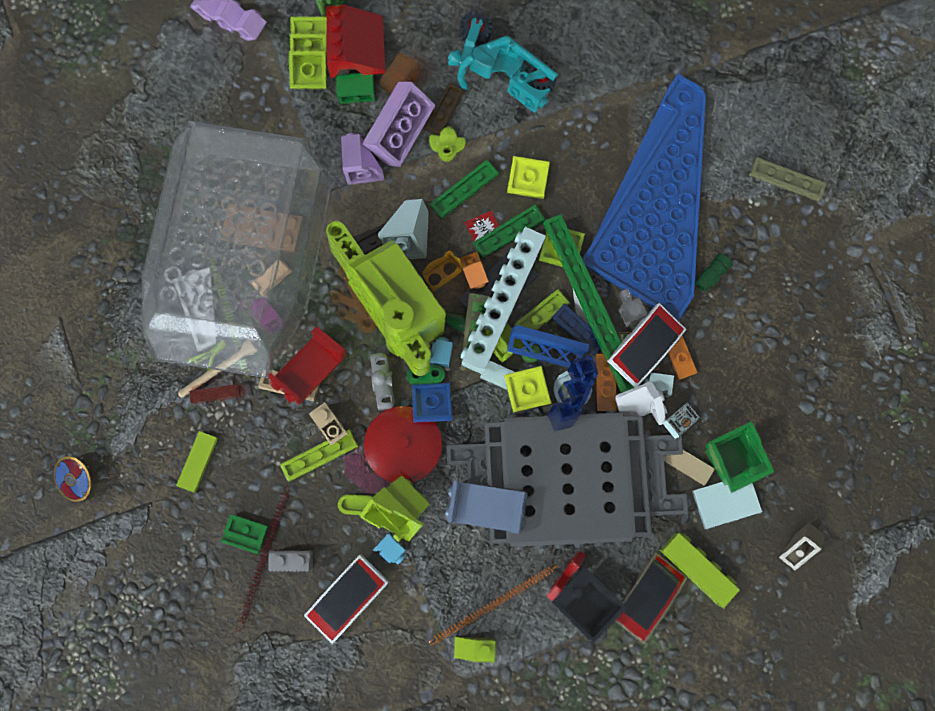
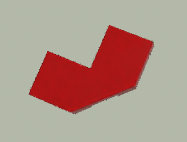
(561, 581)

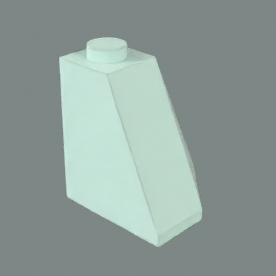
(408, 229)

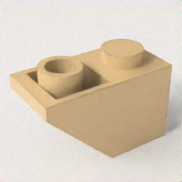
(328, 423)

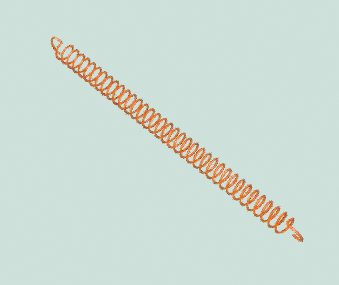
(494, 602)

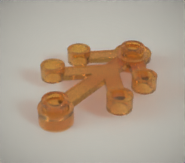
(354, 303)

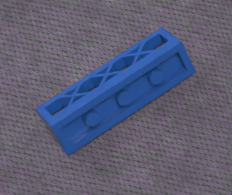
(545, 339)

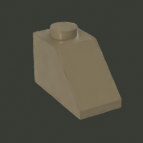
(803, 546)

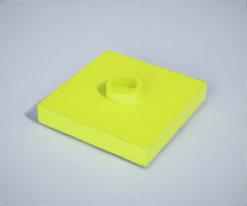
(528, 177)
(527, 389)

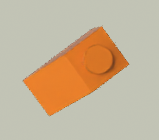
(474, 270)

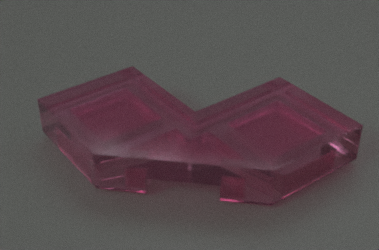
(355, 471)

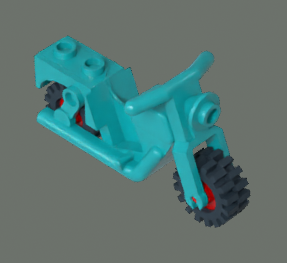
(527, 83)

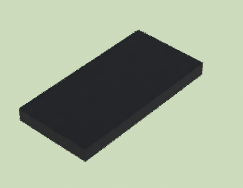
(492, 276)

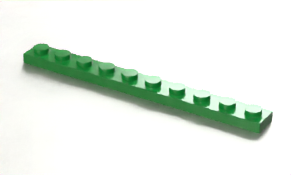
(585, 292)

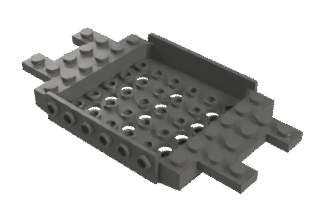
(635, 474)

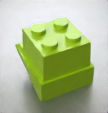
(397, 509)

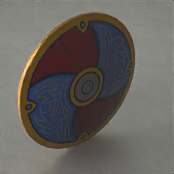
(72, 479)

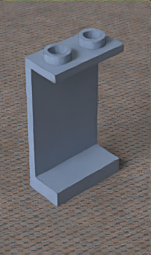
(487, 507)

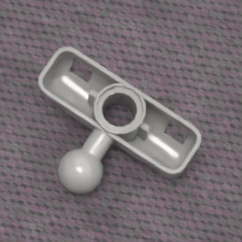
(382, 381)

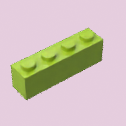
(699, 569)

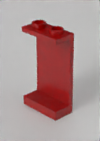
(308, 367)

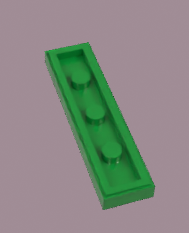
(464, 189)
(508, 231)

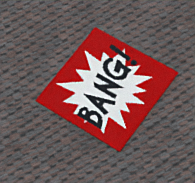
(481, 225)

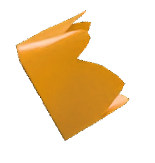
(440, 263)

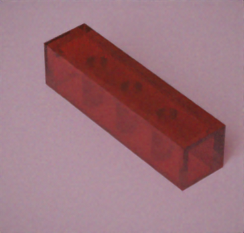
(215, 394)

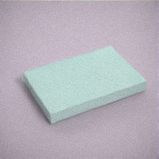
(721, 506)

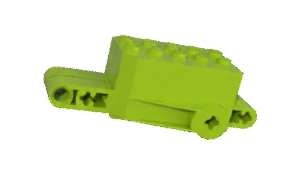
(392, 296)

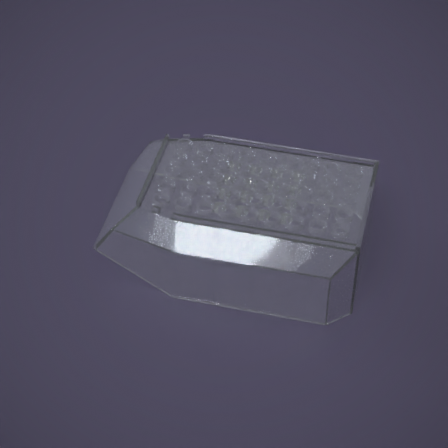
(232, 248)

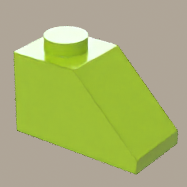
(475, 649)

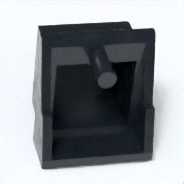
(589, 605)

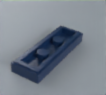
(576, 327)

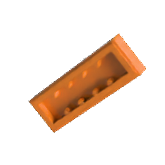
(681, 360)
(605, 386)

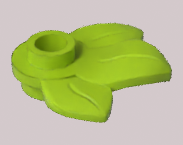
(447, 141)

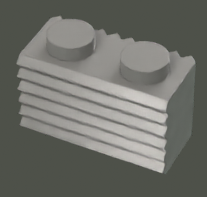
(290, 561)

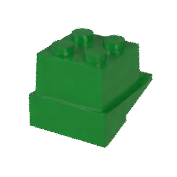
(739, 457)

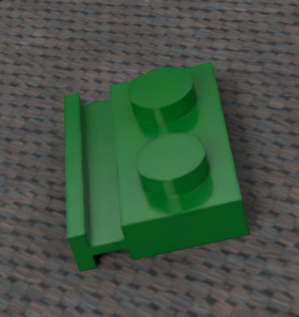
(244, 534)

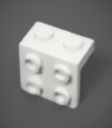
(642, 401)

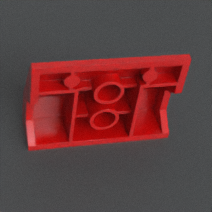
(354, 40)

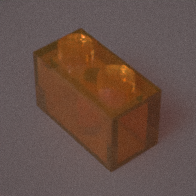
(401, 70)

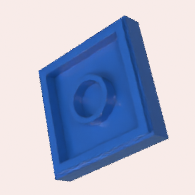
(431, 402)

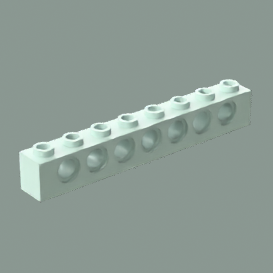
(533, 242)

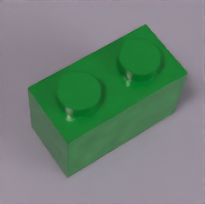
(355, 88)

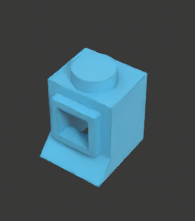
(441, 352)
(391, 549)

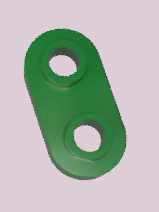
(428, 378)

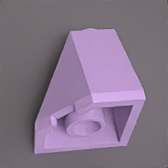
(358, 161)

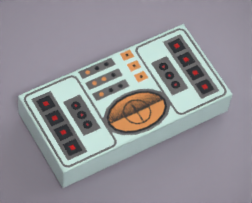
(681, 420)

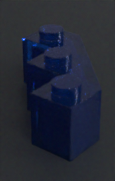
(573, 393)

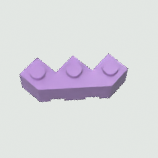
(231, 16)

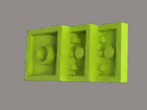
(308, 53)

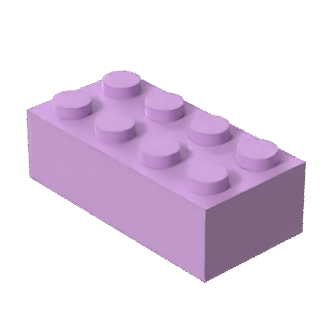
(399, 124)

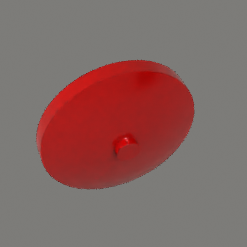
(401, 447)

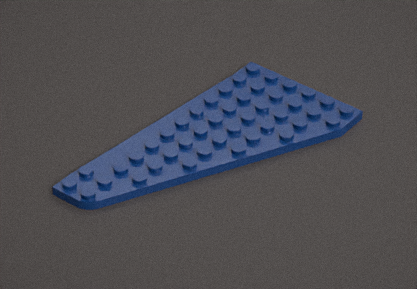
(654, 217)

